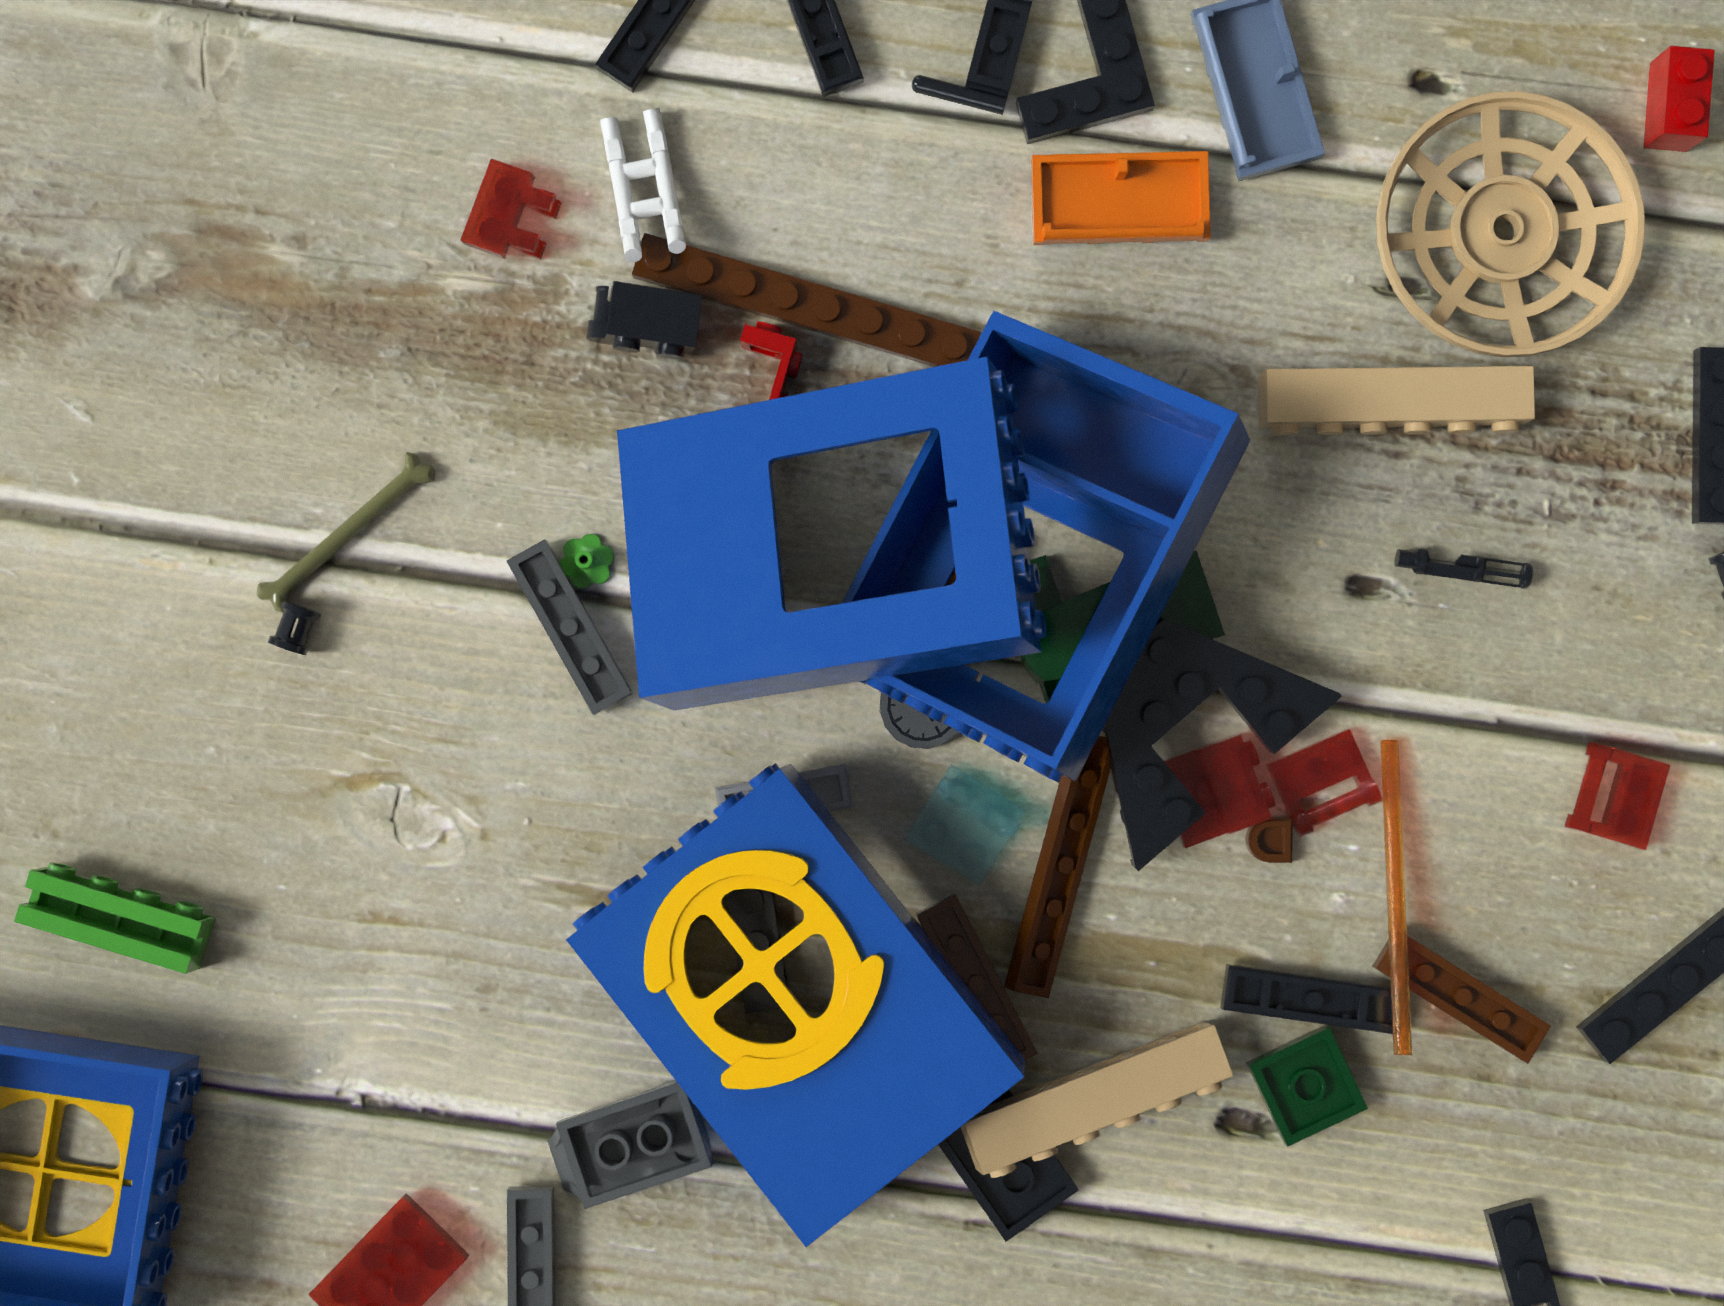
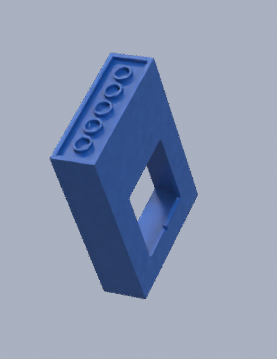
(1104, 458)
(709, 549)

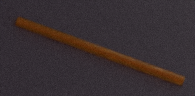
(1396, 898)

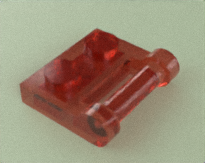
(1318, 768)
(1631, 799)

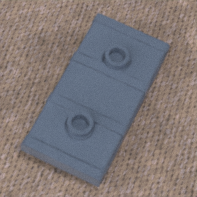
(1257, 86)

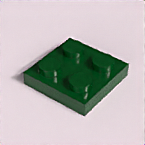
(1306, 1085)

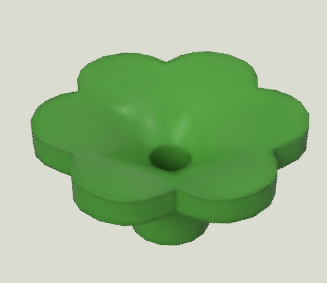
(598, 563)

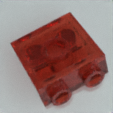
(1224, 786)

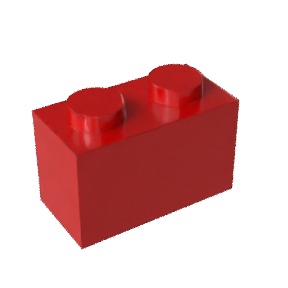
(1679, 99)

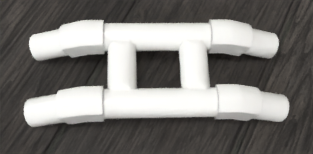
(657, 166)

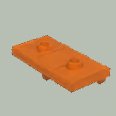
(1120, 197)

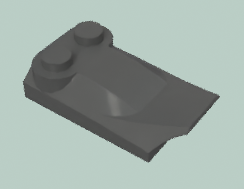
(630, 1145)

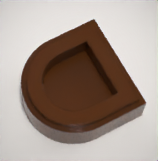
(1271, 840)

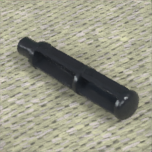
(1464, 568)

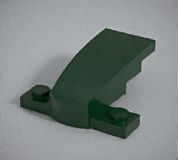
(1066, 621)

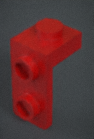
(768, 341)

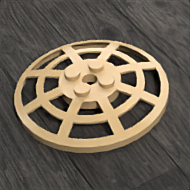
(1526, 208)

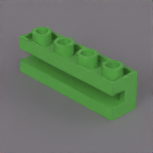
(116, 919)

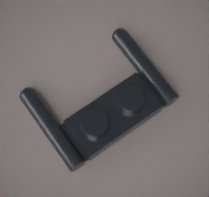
(991, 62)

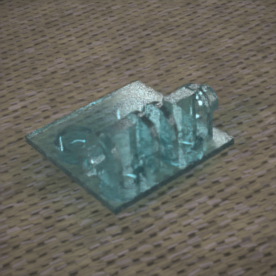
(965, 825)

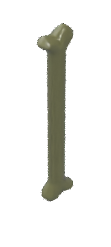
(412, 474)

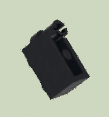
(645, 318)

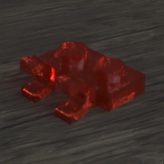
(499, 208)

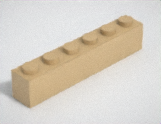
(1396, 398)
(1095, 1098)

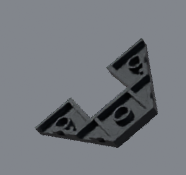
(1168, 683)

